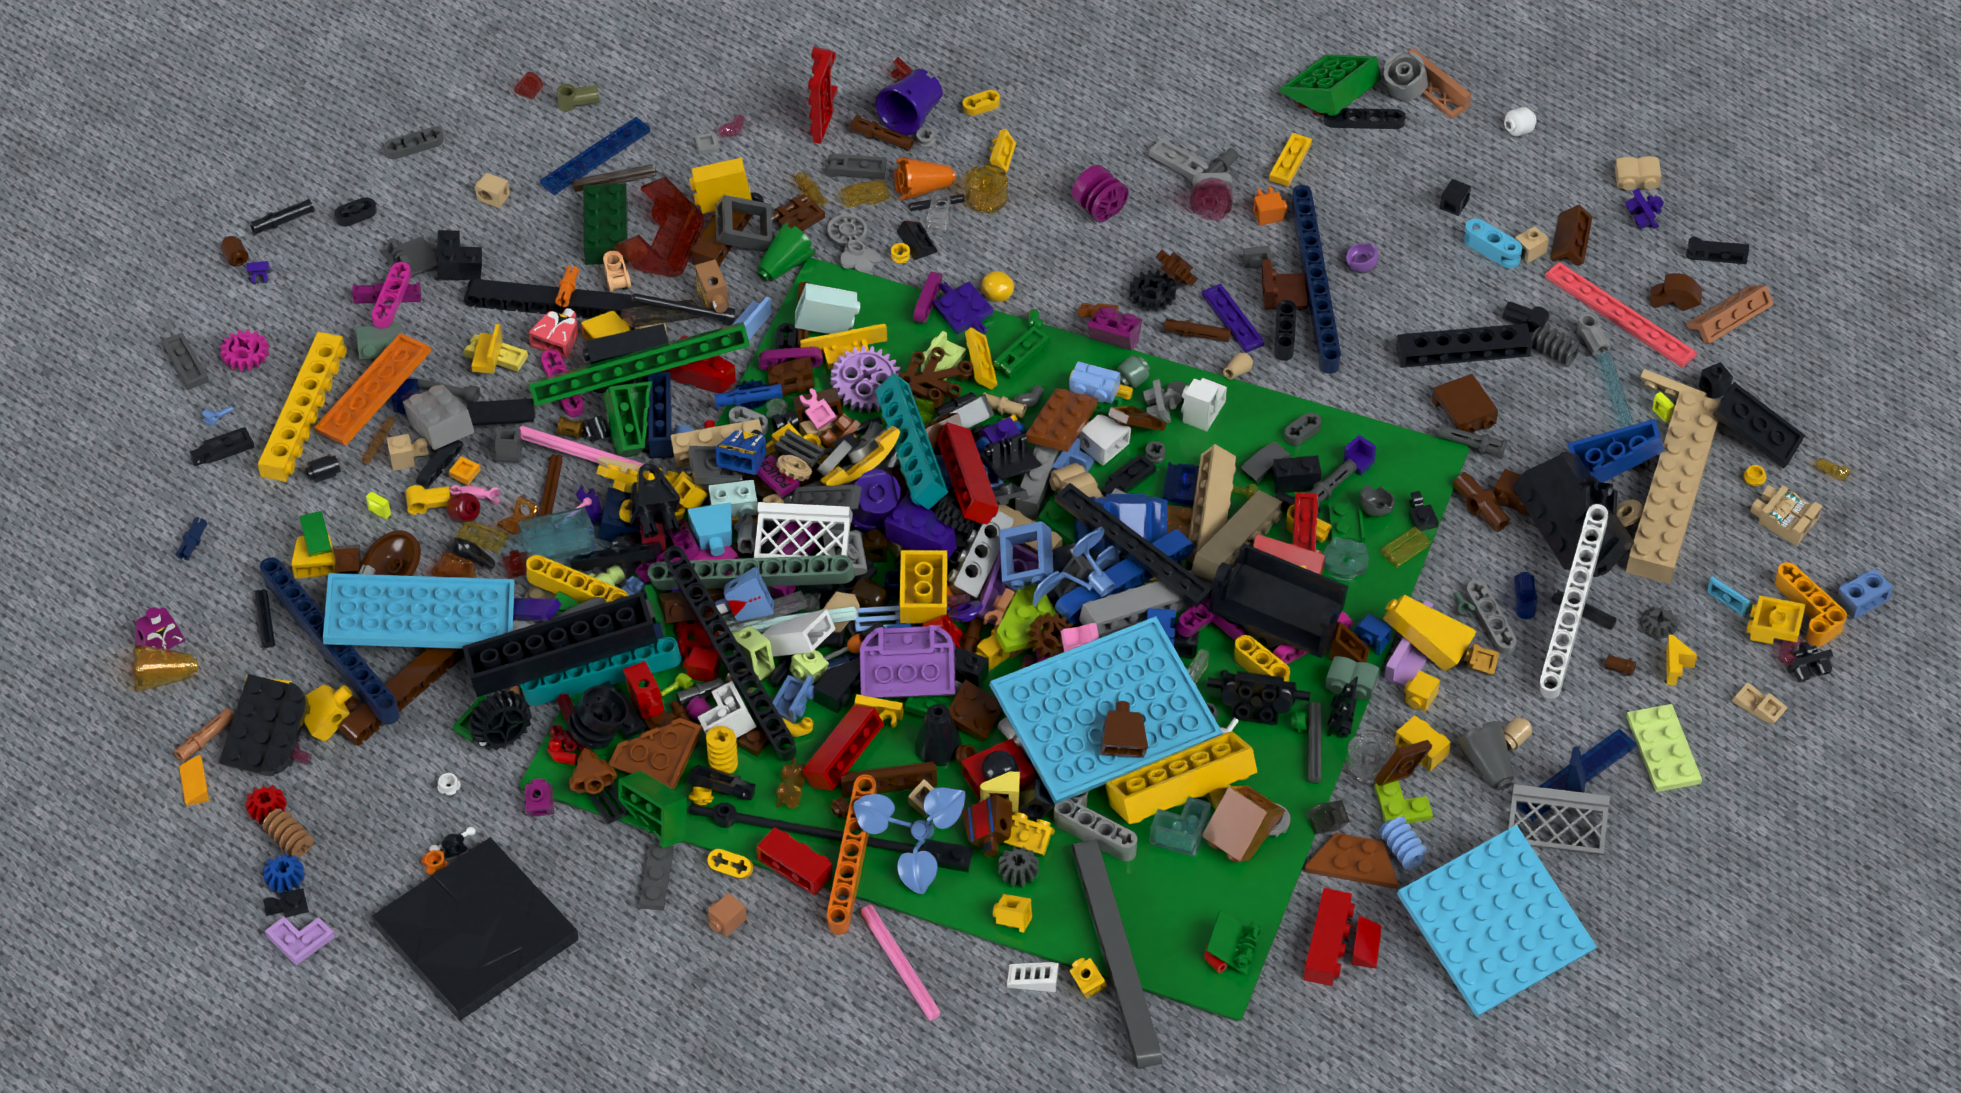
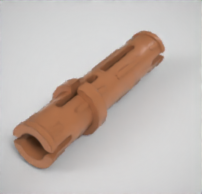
(197, 741)

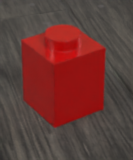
(702, 664)

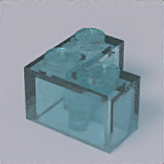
(1183, 831)

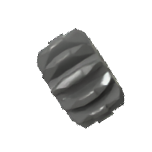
(1018, 866)

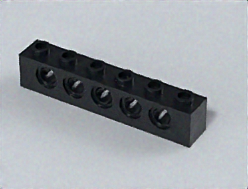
(1463, 345)

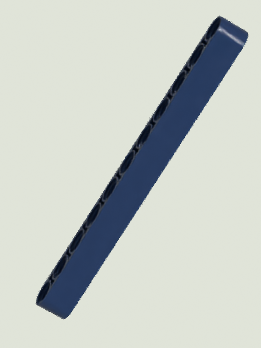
(1316, 279)
(342, 657)

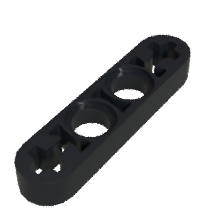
(1364, 119)

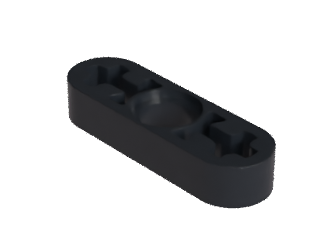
(437, 463)

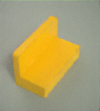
(487, 351)

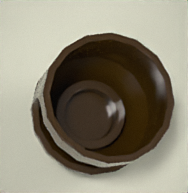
(871, 594)

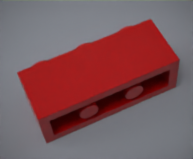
(794, 861)

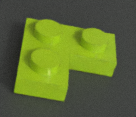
(1394, 805)

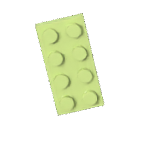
(1664, 748)

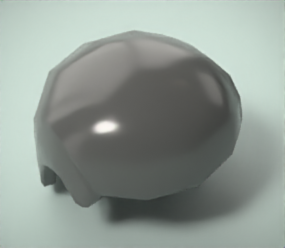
(1376, 502)

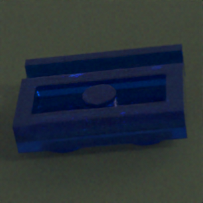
(1181, 483)

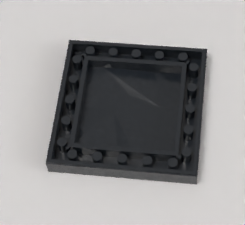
(475, 928)

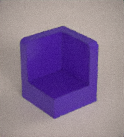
(1361, 453)

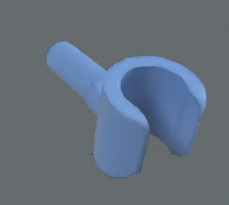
(212, 418)

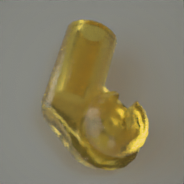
(1840, 473)

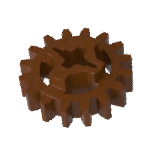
(1176, 267)
(1049, 641)

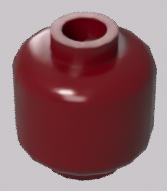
(463, 507)

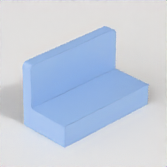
(755, 316)

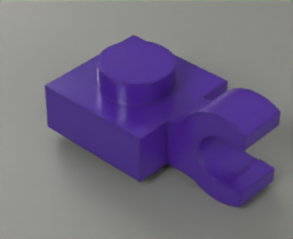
(594, 510)

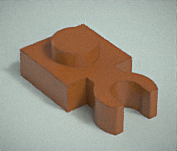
(1089, 310)

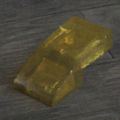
(868, 191)

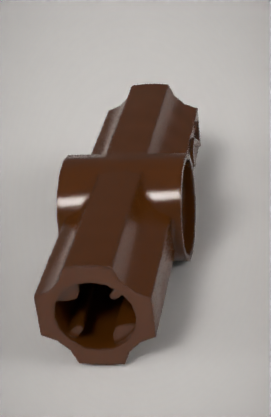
(1481, 502)

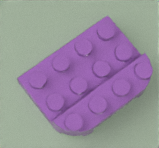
(907, 663)

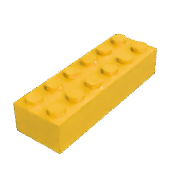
(1180, 776)

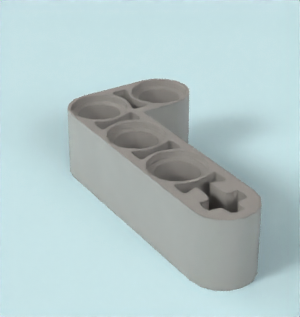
(1110, 836)

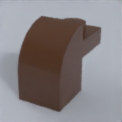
(1678, 289)

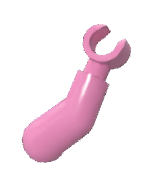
(480, 493)

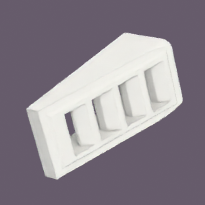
(1041, 984)

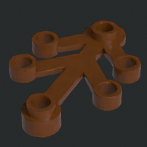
(933, 378)

